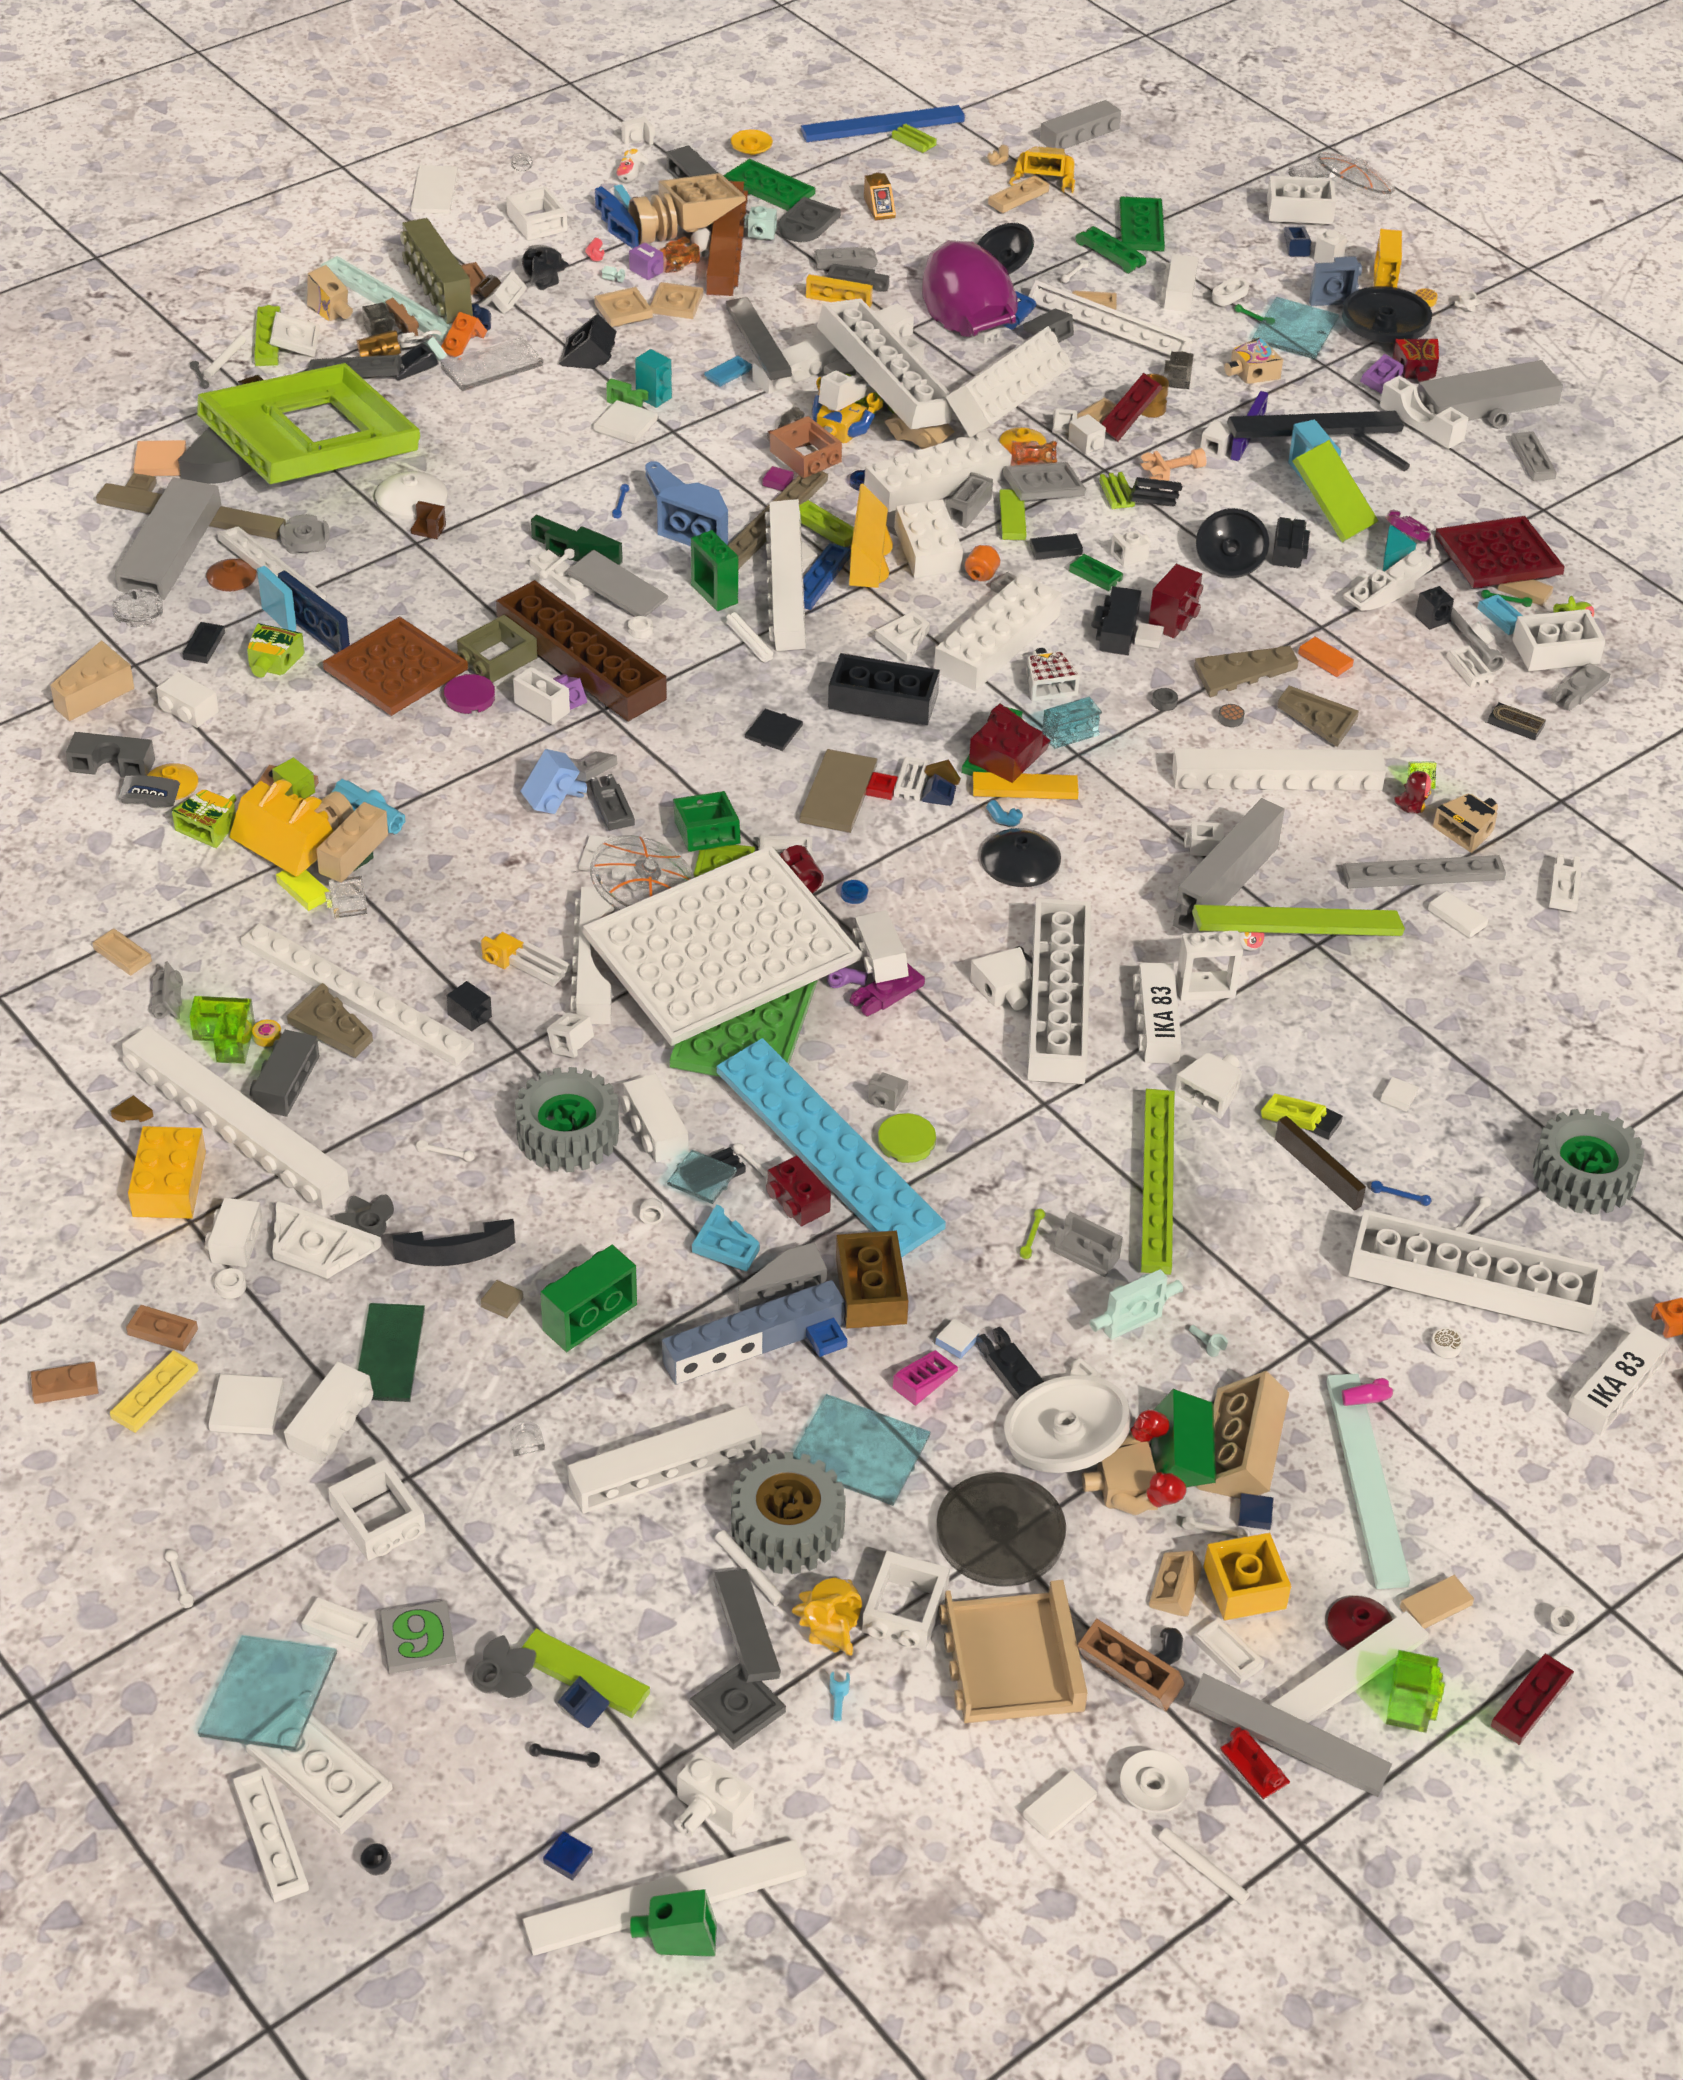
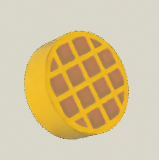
(1428, 295)

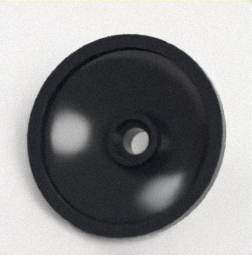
(1009, 245)
(1232, 529)
(1020, 857)

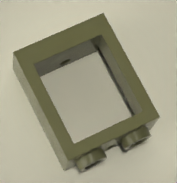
(503, 629)

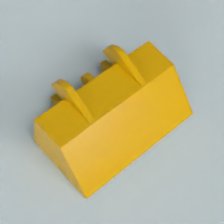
(869, 542)
(281, 826)

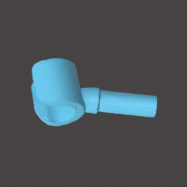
(839, 1690)

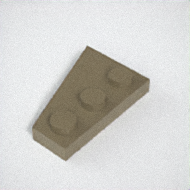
(1319, 714)
(329, 1021)

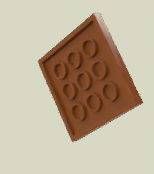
(395, 665)

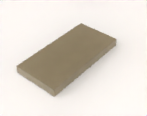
(838, 790)

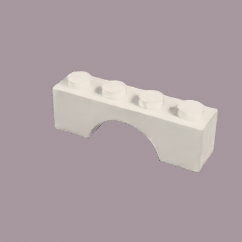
(1445, 428)

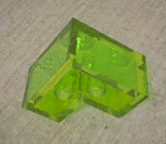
(224, 1022)
(1415, 1691)

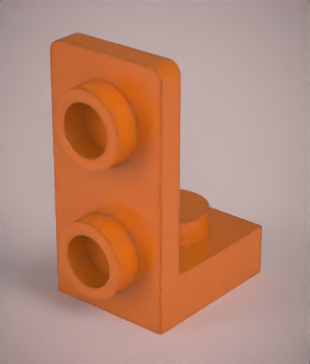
(461, 332)

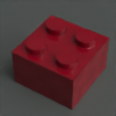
(1176, 600)
(1005, 746)

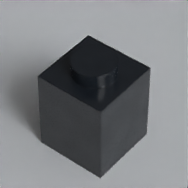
(469, 1006)

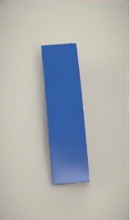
(617, 217)

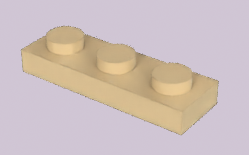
(1018, 194)

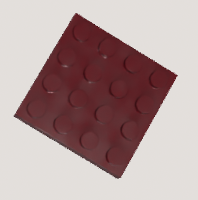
(1499, 551)

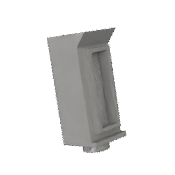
(970, 498)

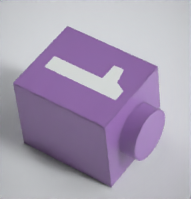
(646, 261)

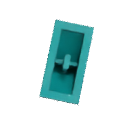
(1397, 547)

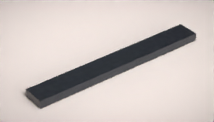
(1330, 422)

